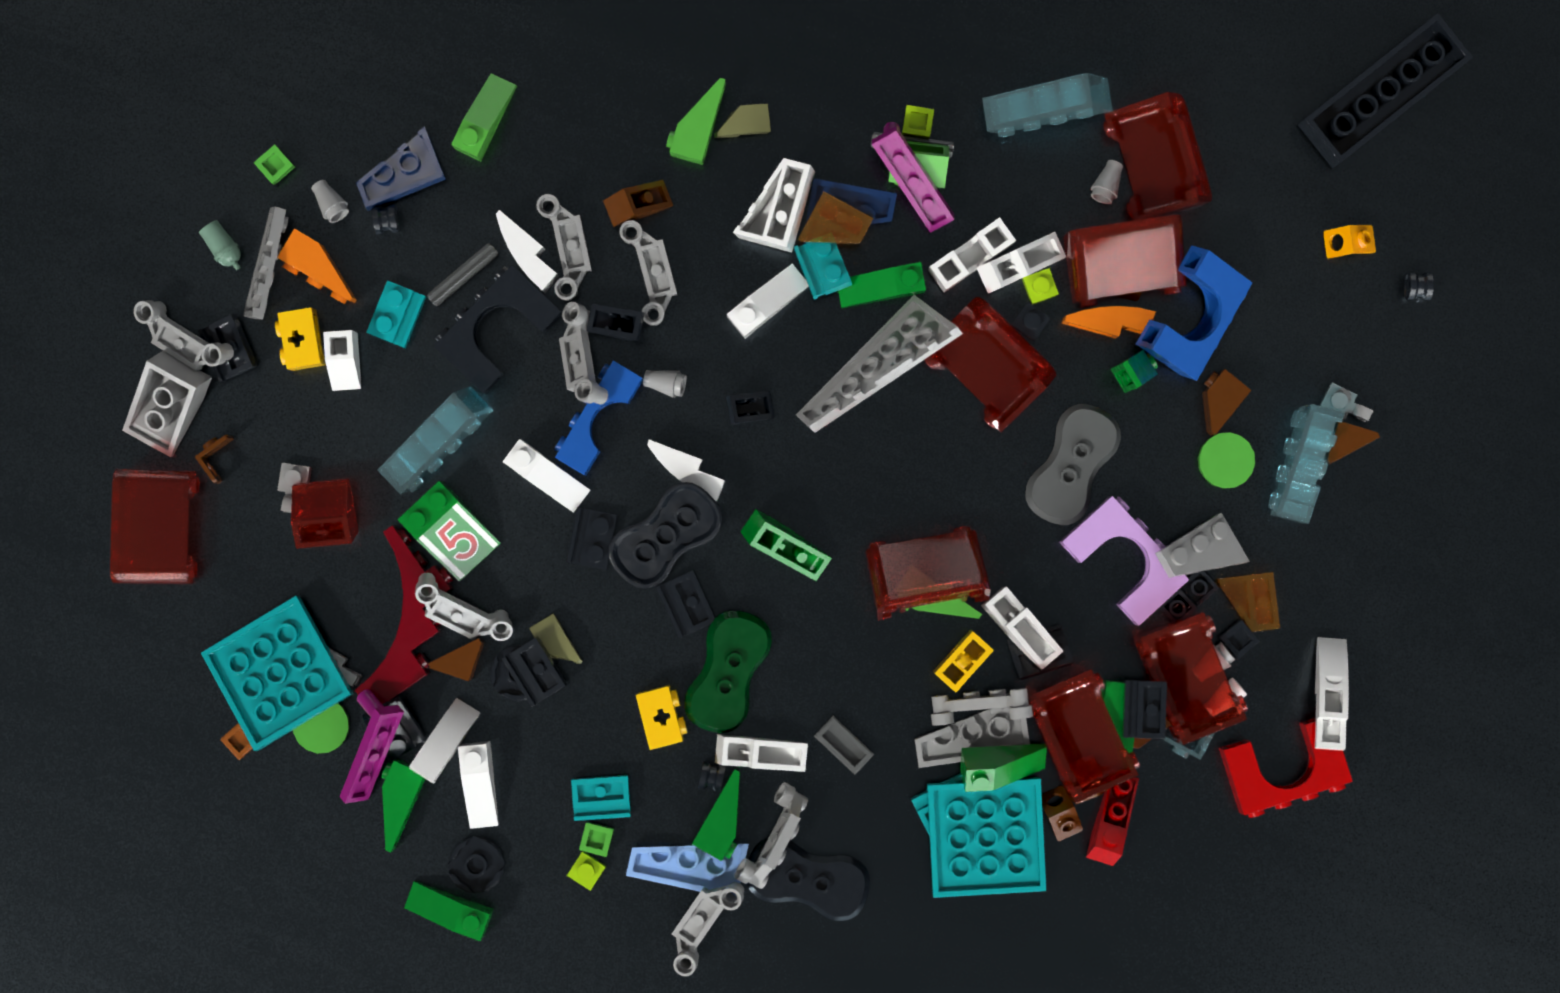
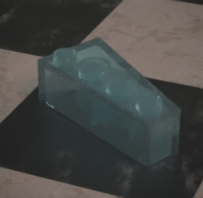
(1047, 103)
(435, 439)
(1304, 462)

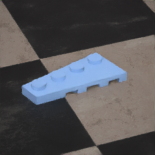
(684, 866)

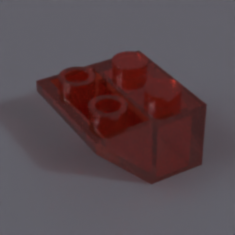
(323, 513)

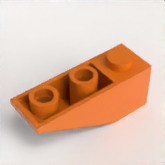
(313, 260)

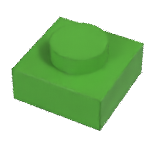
(274, 164)
(596, 839)

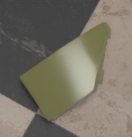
(746, 121)
(555, 639)

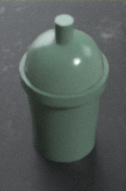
(221, 244)

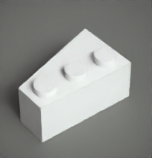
(779, 208)

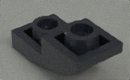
(1190, 596)

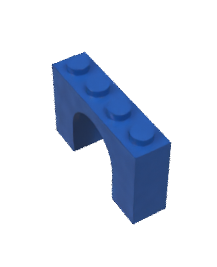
(1223, 294)

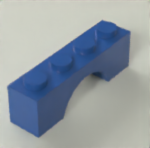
(579, 447)

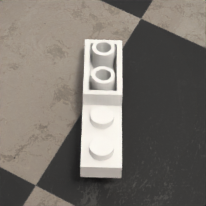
(1332, 693)

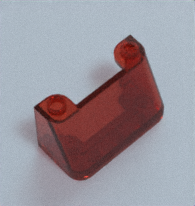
(1159, 156)
(1125, 258)
(994, 363)
(152, 526)
(927, 571)
(1197, 686)
(1082, 736)

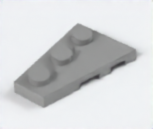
(1202, 549)

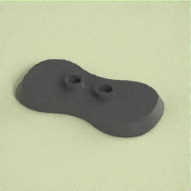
(1082, 445)

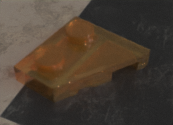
(835, 223)
(1253, 599)

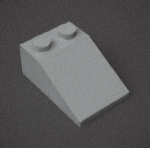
(165, 402)

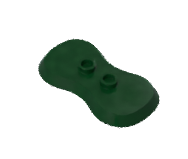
(720, 693)

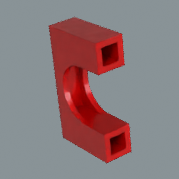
(1253, 794)

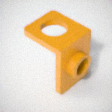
(1356, 240)

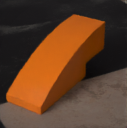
(1110, 320)

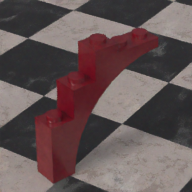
(402, 664)

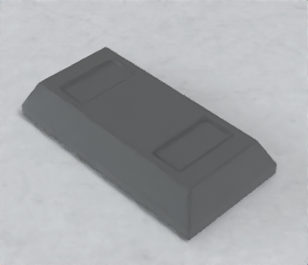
(844, 745)

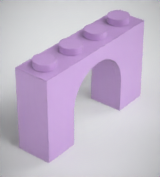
(1113, 520)

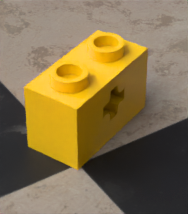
(310, 351)
(963, 660)
(656, 732)

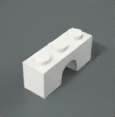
(972, 254)

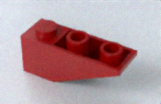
(1112, 823)

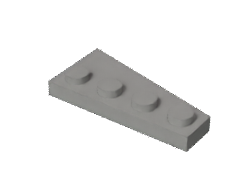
(263, 272)
(982, 729)

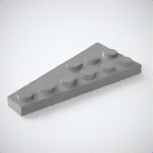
(898, 346)

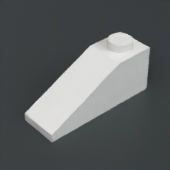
(767, 301)
(546, 475)
(478, 783)

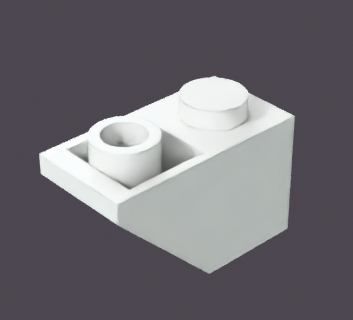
(342, 359)

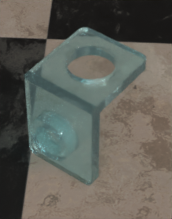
(1184, 752)

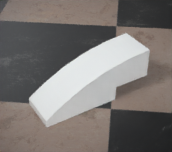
(526, 253)
(1021, 262)
(686, 468)
(1022, 627)
(444, 740)
(761, 753)

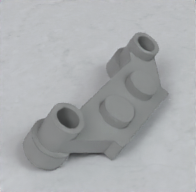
(570, 244)
(654, 268)
(178, 340)
(577, 356)
(460, 615)
(1016, 701)
(774, 849)
(699, 920)

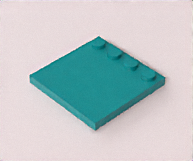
(276, 673)
(986, 839)

